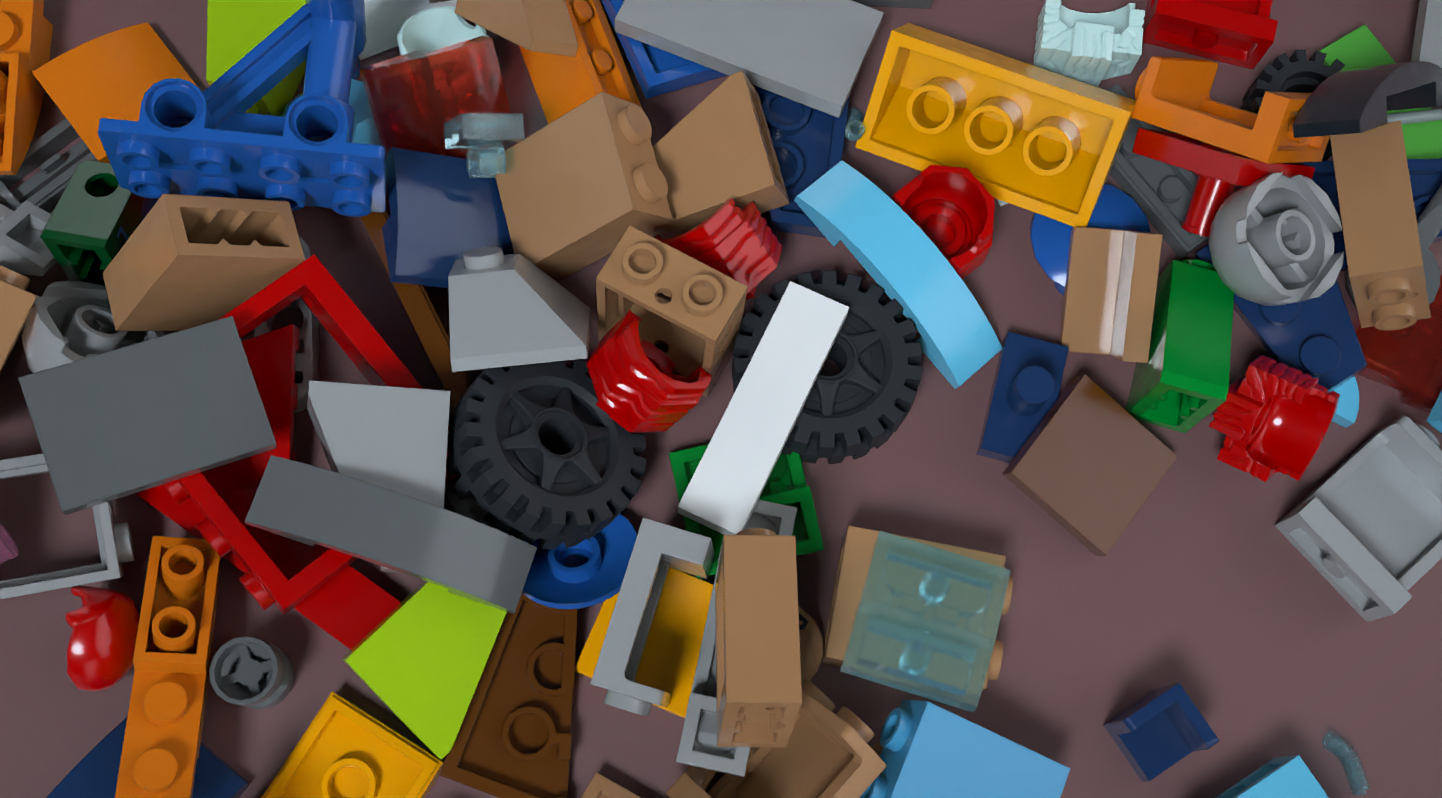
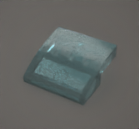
(926, 621)

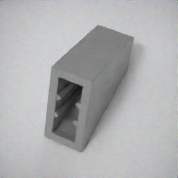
(384, 435)

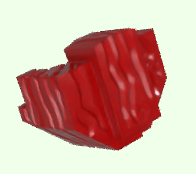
(952, 213)
(733, 244)
(638, 383)
(1274, 420)

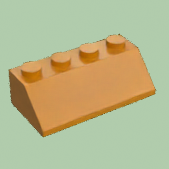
(1010, 123)

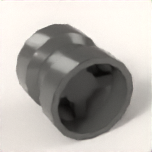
(238, 673)

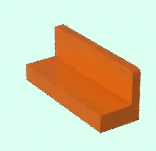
(597, 67)

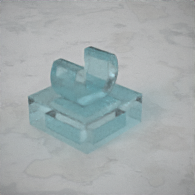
(485, 139)

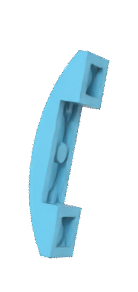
(906, 266)

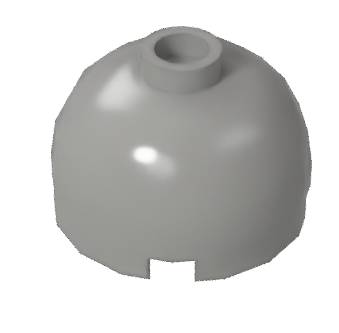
(1276, 241)
(73, 324)

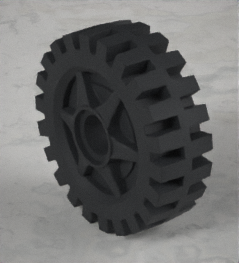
(876, 362)
(536, 491)

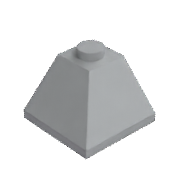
(511, 314)

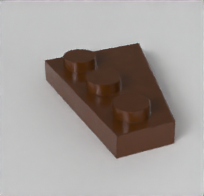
(520, 714)

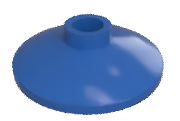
(584, 572)

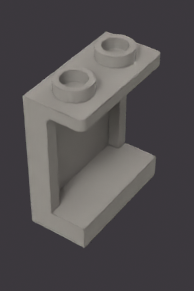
(1375, 519)
(653, 554)

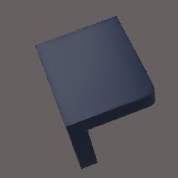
(1160, 731)

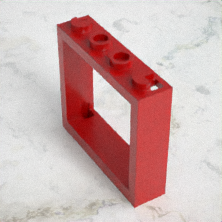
(376, 363)

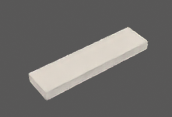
(763, 410)

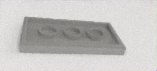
(783, 46)

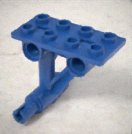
(214, 149)

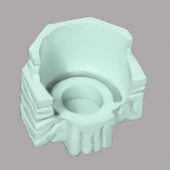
(1088, 44)

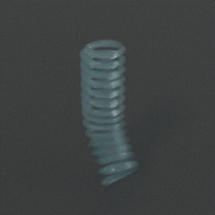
(854, 125)
(1340, 749)

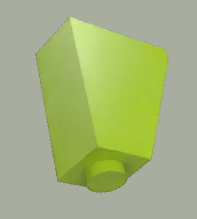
(235, 30)
(428, 661)

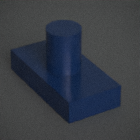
(1021, 394)

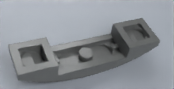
(392, 531)

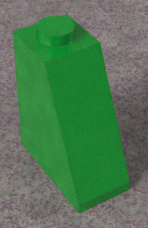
(1187, 349)

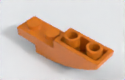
(23, 48)
(170, 670)

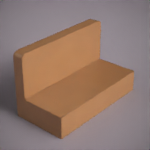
(1110, 292)

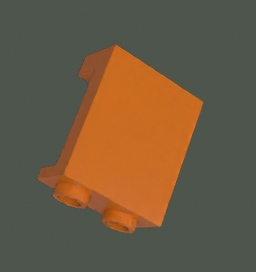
(1177, 98)

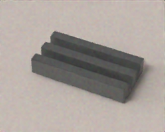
(56, 170)

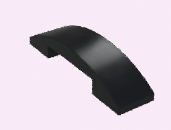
(1361, 96)

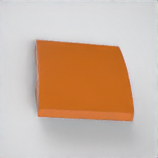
(108, 79)

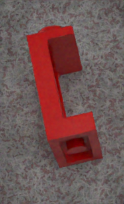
(1212, 29)

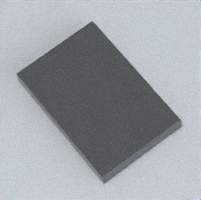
(147, 414)

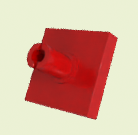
(1216, 171)

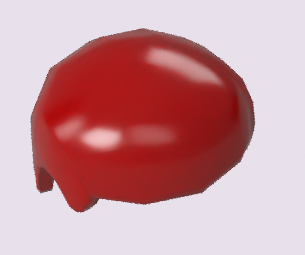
(101, 638)

